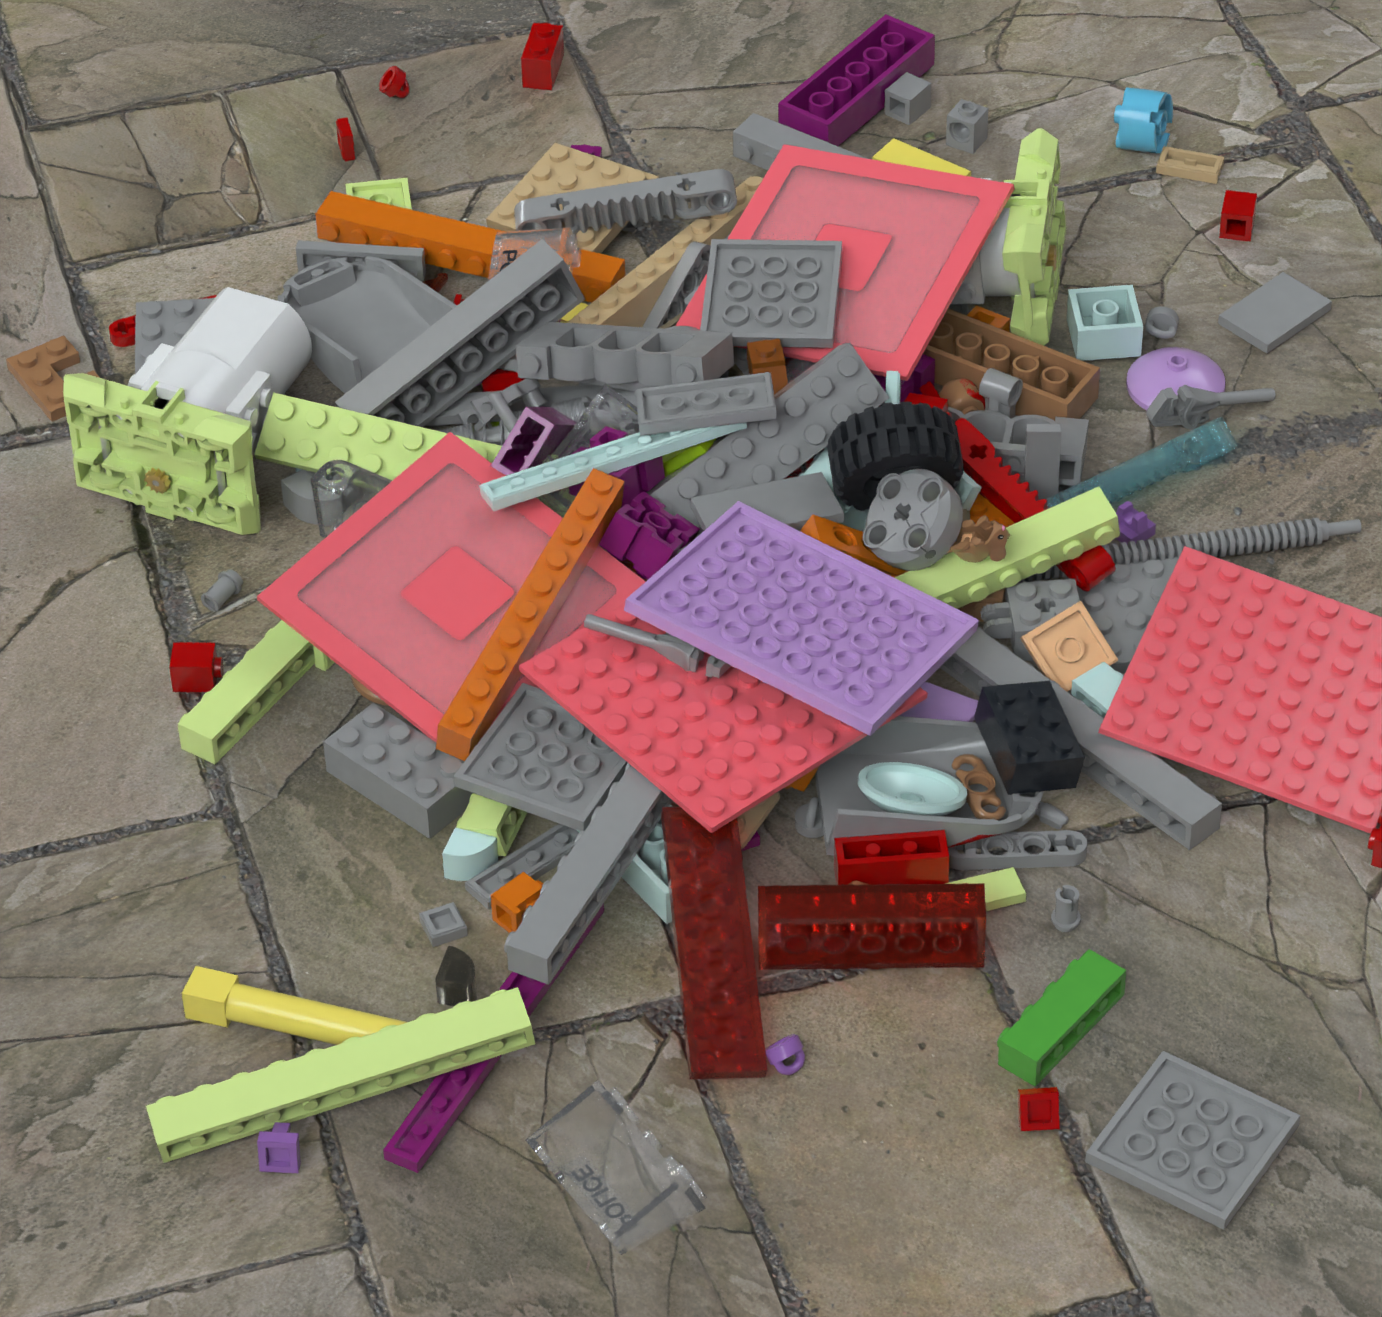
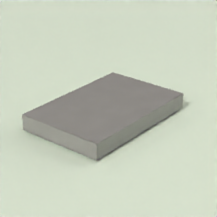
(1274, 312)

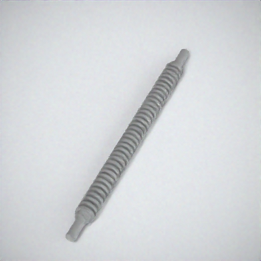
(1222, 543)

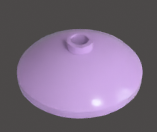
(1172, 369)

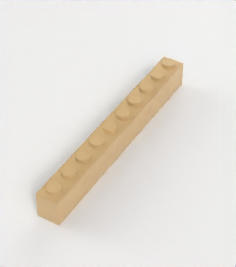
(636, 293)

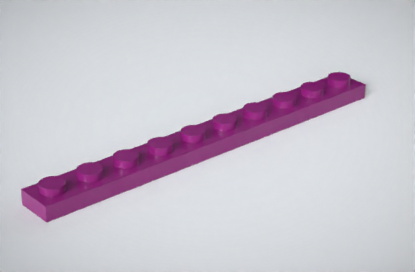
(453, 1090)

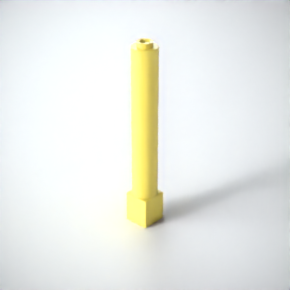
(219, 999)

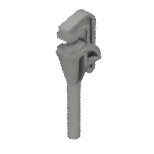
(1193, 404)
(665, 644)

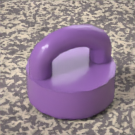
(783, 1049)

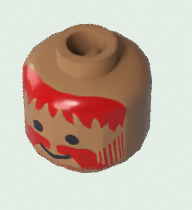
(963, 395)

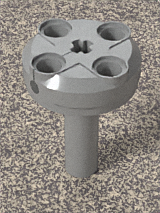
(913, 519)

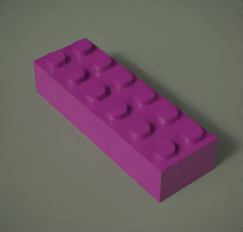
(854, 82)

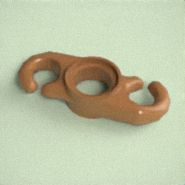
(978, 775)

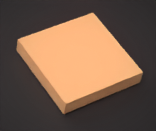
(1068, 646)

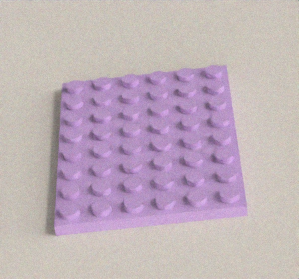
(802, 617)

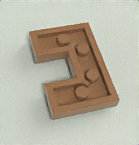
(38, 376)

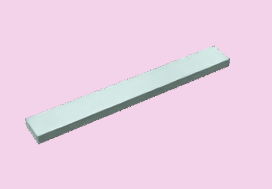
(605, 458)

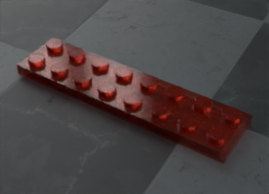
(713, 949)

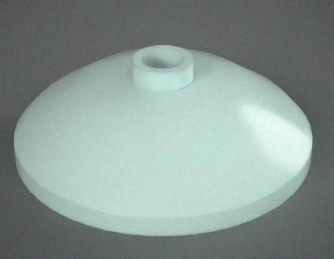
(911, 789)

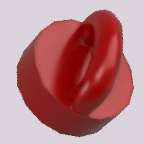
(393, 81)

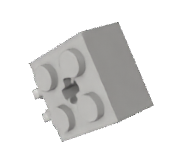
(1026, 608)

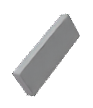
(1043, 458)

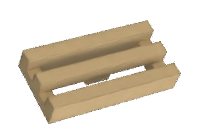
(1190, 165)

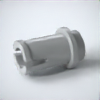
(228, 583)
(1066, 914)

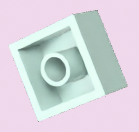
(1104, 322)

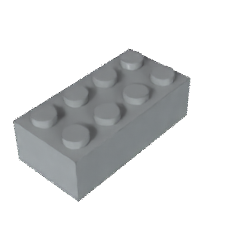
(397, 769)

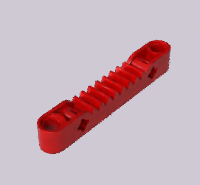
(1018, 503)

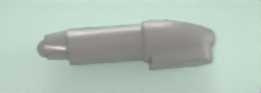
(1051, 815)

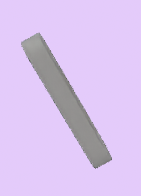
(684, 279)
(1016, 856)

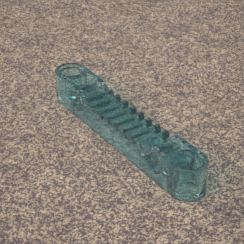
(1123, 480)

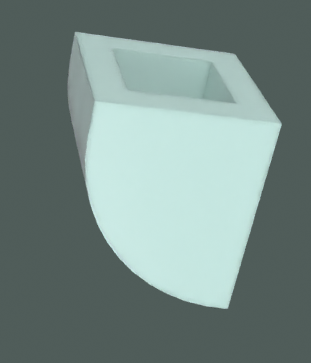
(468, 854)

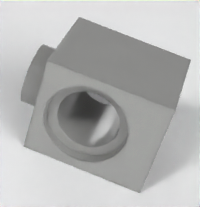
(967, 126)

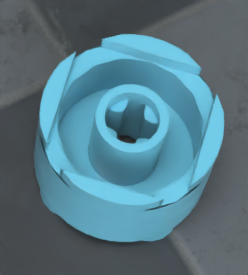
(1143, 120)

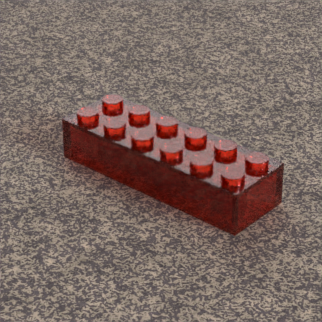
(871, 926)

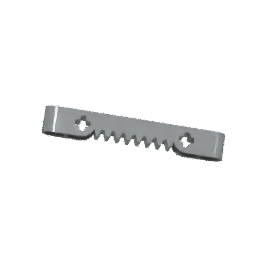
(709, 193)

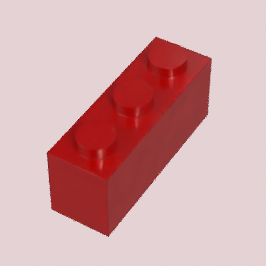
(892, 858)

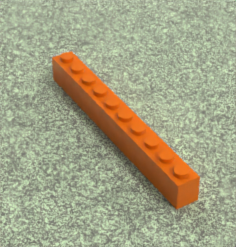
(445, 240)
(529, 615)

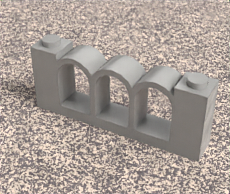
(624, 354)
(1010, 440)

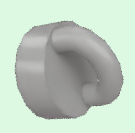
(1162, 322)
(808, 819)

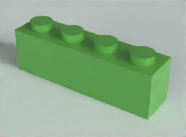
(1061, 1017)

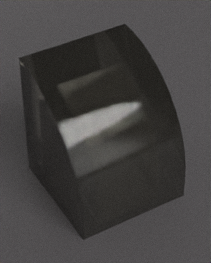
(456, 978)

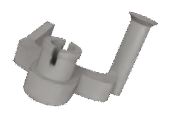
(500, 403)

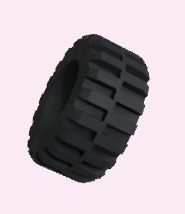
(889, 442)

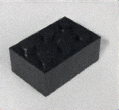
(1029, 737)

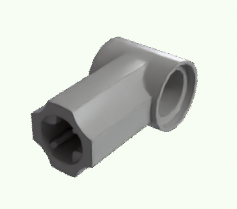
(1000, 391)

